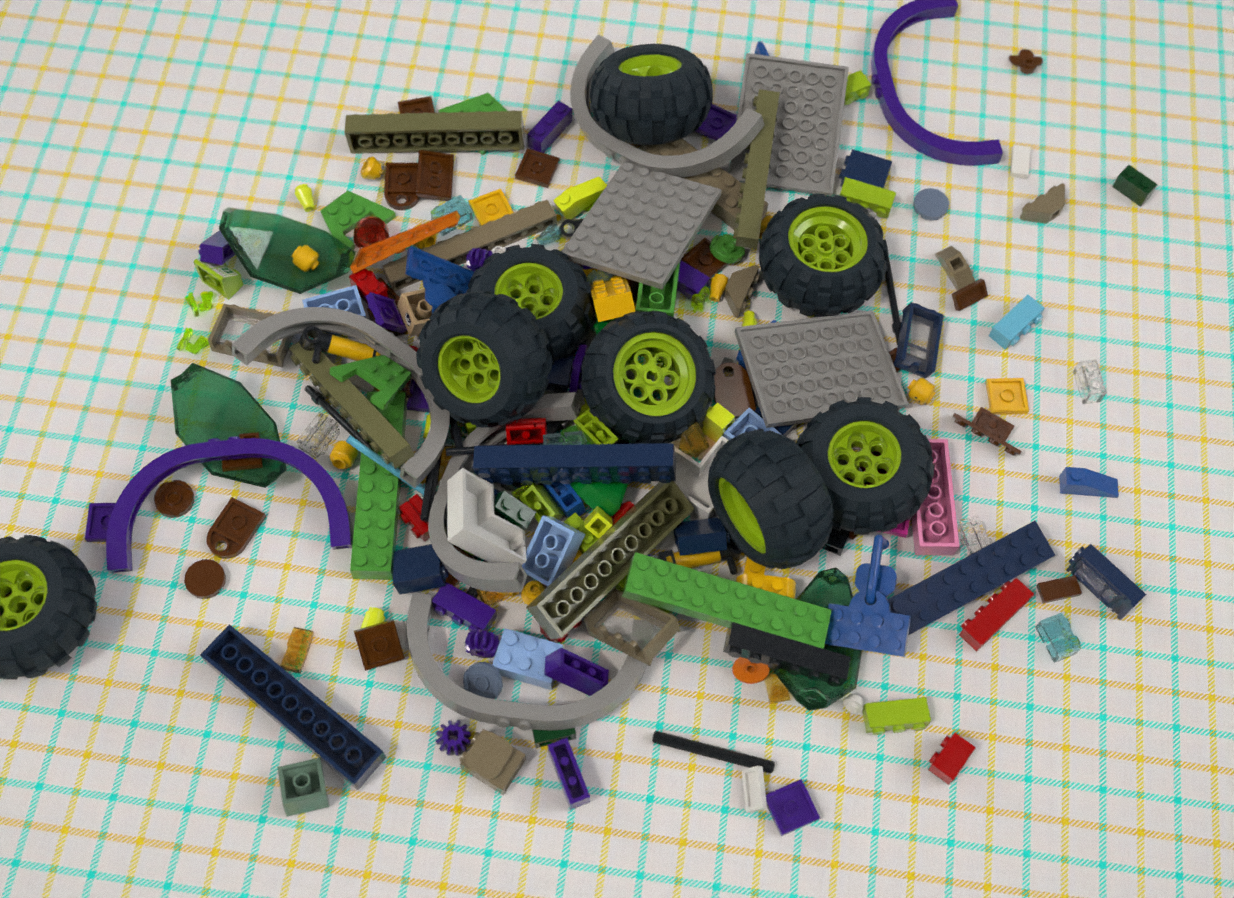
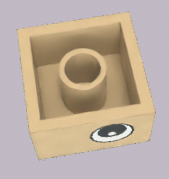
(414, 311)

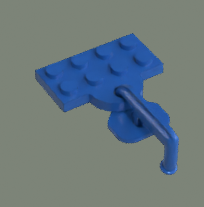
(439, 277)
(871, 625)

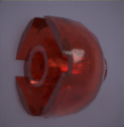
(369, 231)

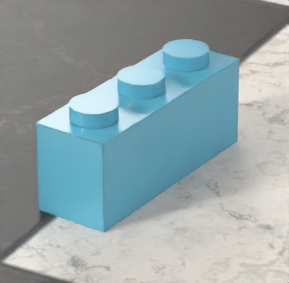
(1017, 322)

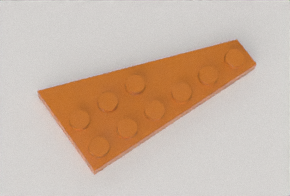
(396, 244)

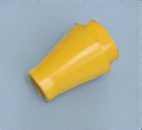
(718, 286)

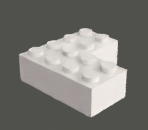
(693, 479)
(475, 525)

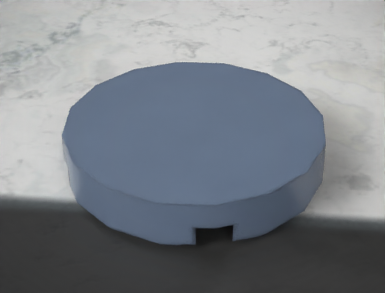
(931, 204)
(483, 680)

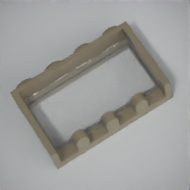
(234, 322)
(631, 626)

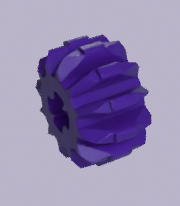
(476, 258)
(482, 643)
(454, 730)

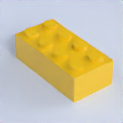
(612, 298)

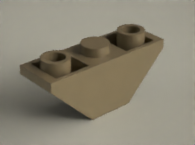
(1045, 206)
(955, 267)
(740, 288)

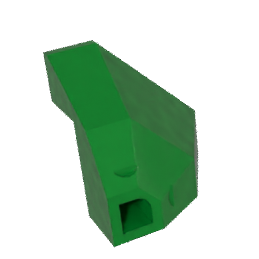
(605, 496)

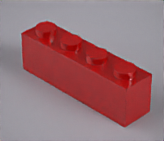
(995, 614)

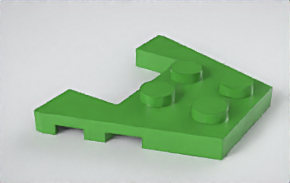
(480, 103)
(347, 210)
(380, 373)

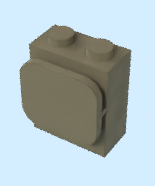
(492, 760)

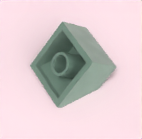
(303, 787)

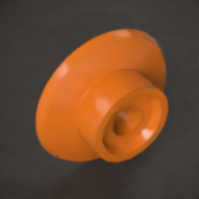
(749, 672)

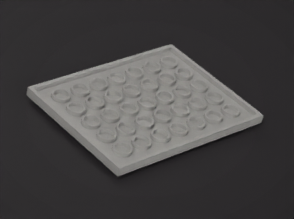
(805, 123)
(642, 224)
(815, 363)

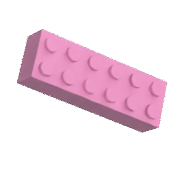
(935, 521)

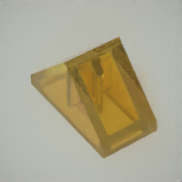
(693, 441)

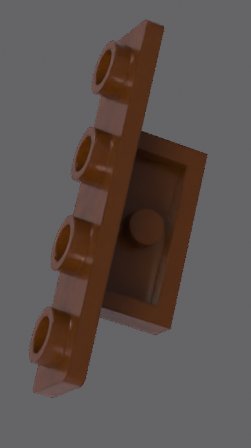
(991, 426)

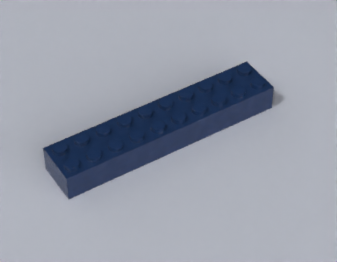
(576, 463)
(972, 576)
(293, 707)

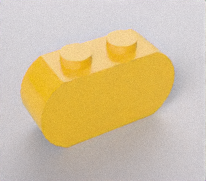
(778, 585)

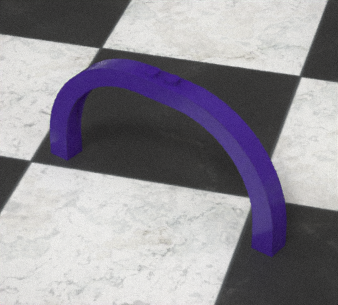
(913, 134)
(132, 497)

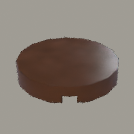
(174, 498)
(205, 578)

